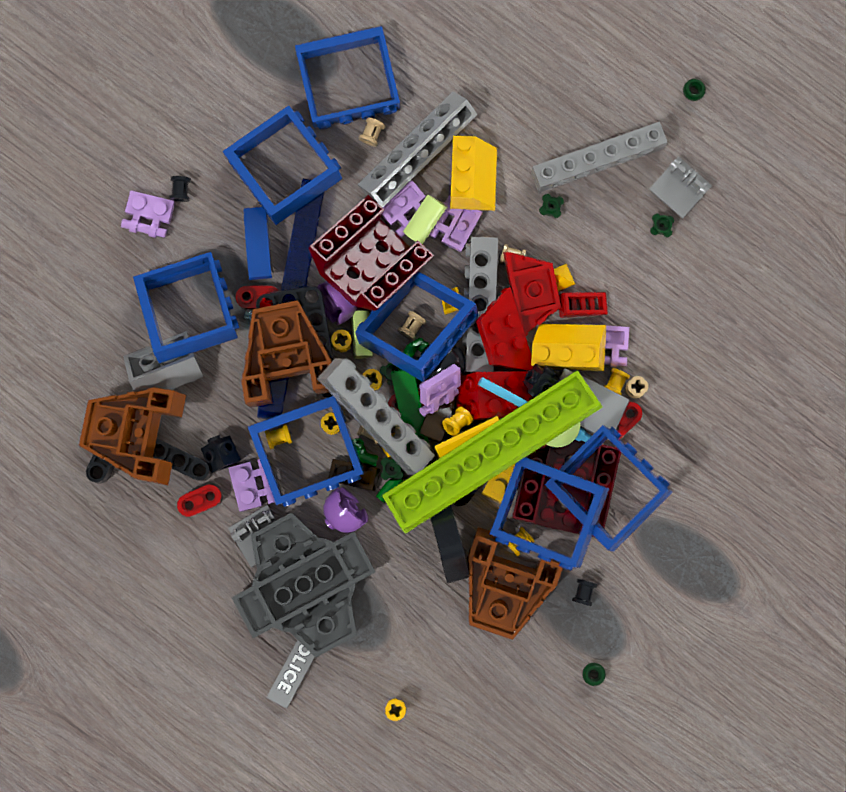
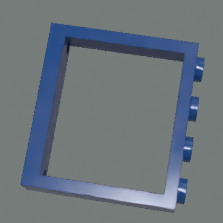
(338, 44)
(304, 194)
(173, 273)
(442, 344)
(311, 490)
(580, 512)
(545, 553)

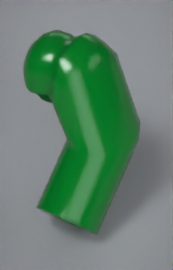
(418, 344)
(365, 457)
(390, 484)

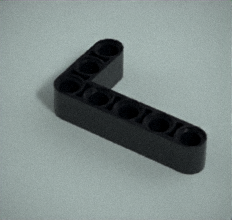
(309, 308)
(169, 455)
(449, 544)

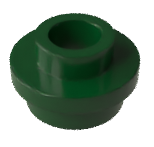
(696, 83)
(596, 681)

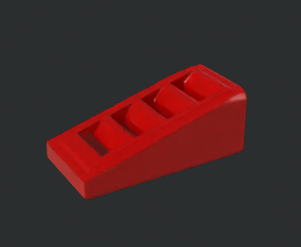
(564, 311)

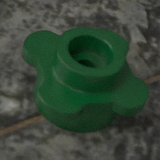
(555, 211)
(662, 219)
(385, 370)
(387, 473)

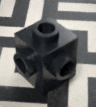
(540, 379)
(220, 453)

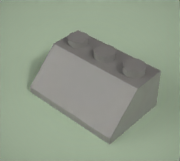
(146, 371)

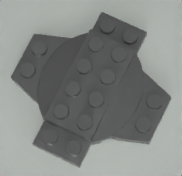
(303, 585)

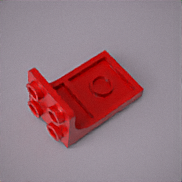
(485, 404)

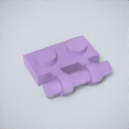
(403, 202)
(151, 208)
(460, 228)
(616, 340)
(440, 389)
(246, 487)

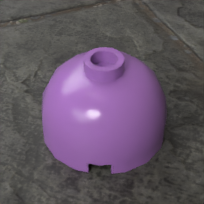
(336, 305)
(343, 512)

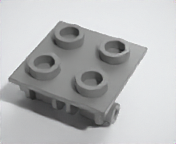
(680, 187)
(243, 529)

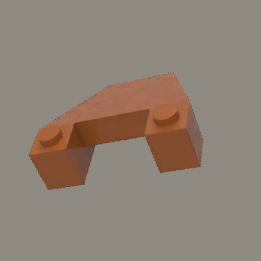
(281, 347)
(126, 431)
(504, 591)

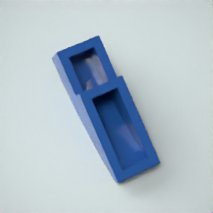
(257, 243)

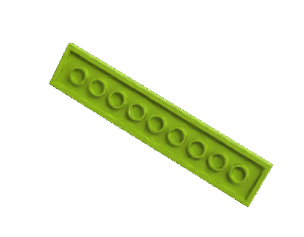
(491, 451)

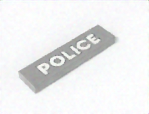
(291, 675)

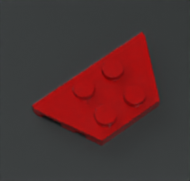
(533, 288)
(504, 334)

